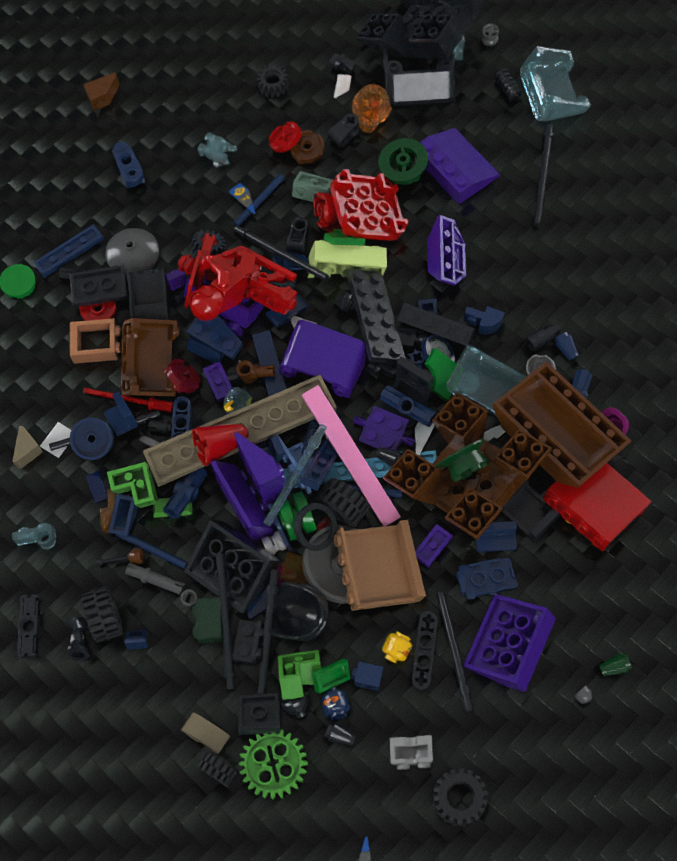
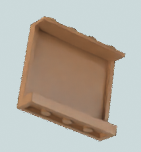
(379, 566)

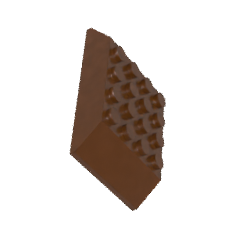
(563, 419)

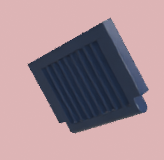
(283, 533)

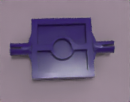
(384, 430)

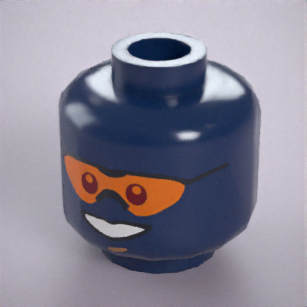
(335, 703)

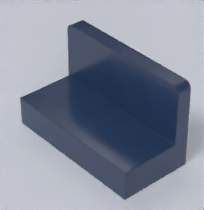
(120, 416)
(498, 537)

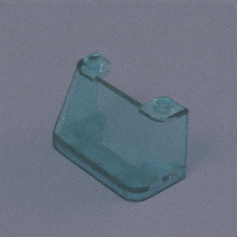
(549, 84)
(482, 377)

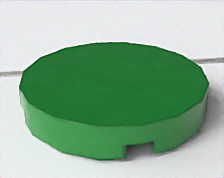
(17, 281)

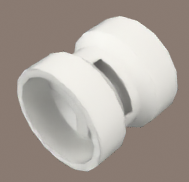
(270, 547)

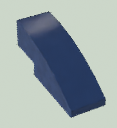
(123, 514)

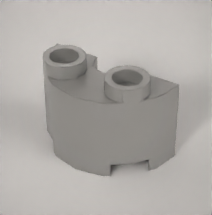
(411, 752)

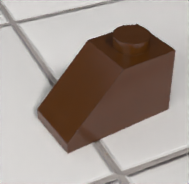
(102, 90)

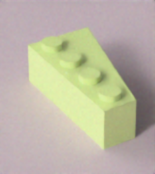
(340, 258)

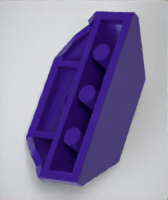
(446, 251)

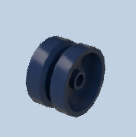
(80, 438)

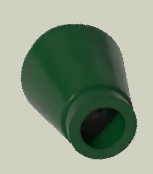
(616, 665)

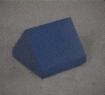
(136, 639)

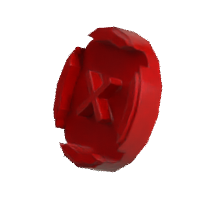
(285, 137)

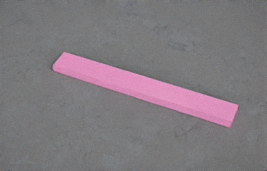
(351, 456)

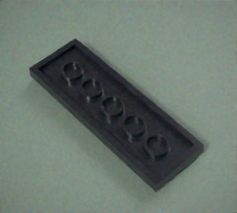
(375, 316)

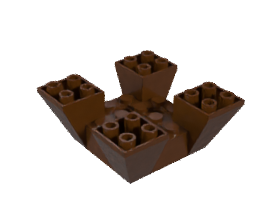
(480, 498)

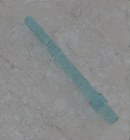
(313, 444)

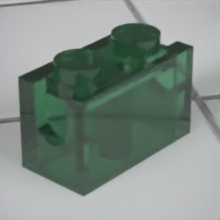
(208, 620)

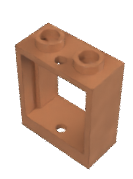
(95, 355)

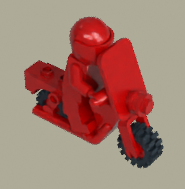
(234, 277)

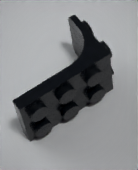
(413, 382)

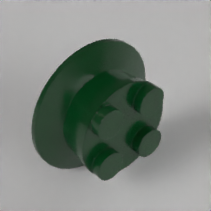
(403, 161)
(465, 461)

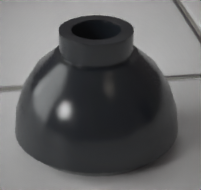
(296, 706)

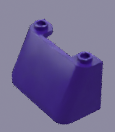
(324, 353)

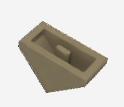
(25, 448)

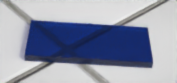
(96, 487)

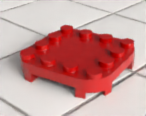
(367, 206)

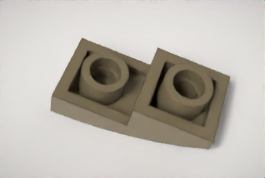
(205, 732)

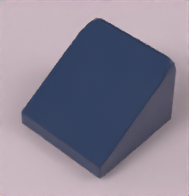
(428, 304)

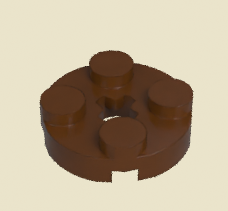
(309, 155)

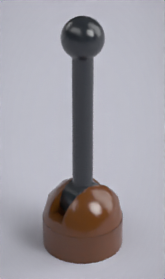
(135, 556)

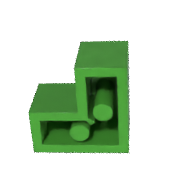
(137, 479)
(297, 671)

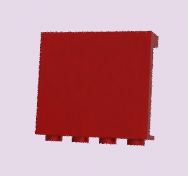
(599, 506)

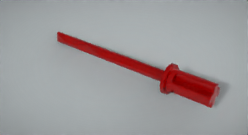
(152, 403)

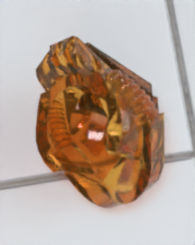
(371, 107)

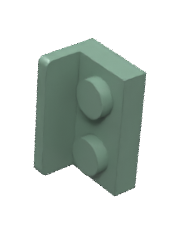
(307, 185)

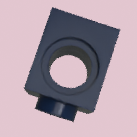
(367, 676)

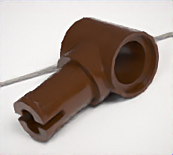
(255, 371)

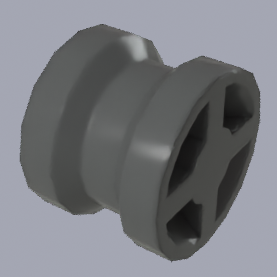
(490, 34)

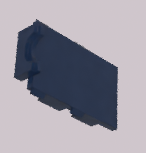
(486, 578)

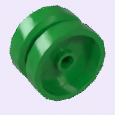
(288, 514)

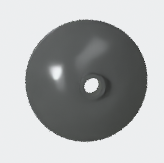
(140, 256)

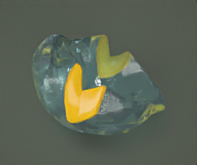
(236, 399)

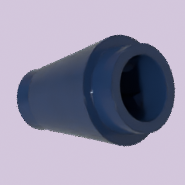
(566, 345)

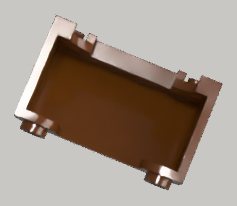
(146, 355)

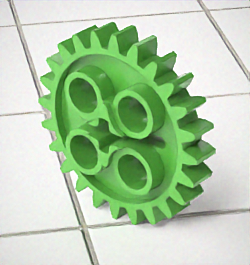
(255, 769)

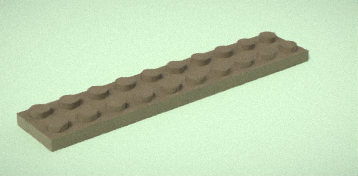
(262, 419)

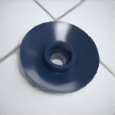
(288, 265)

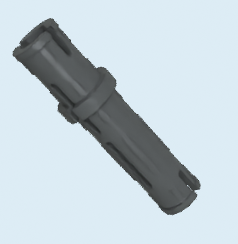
(154, 578)

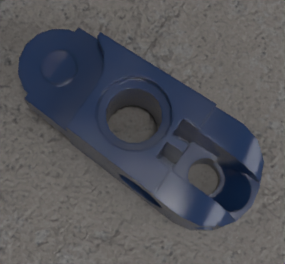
(128, 165)

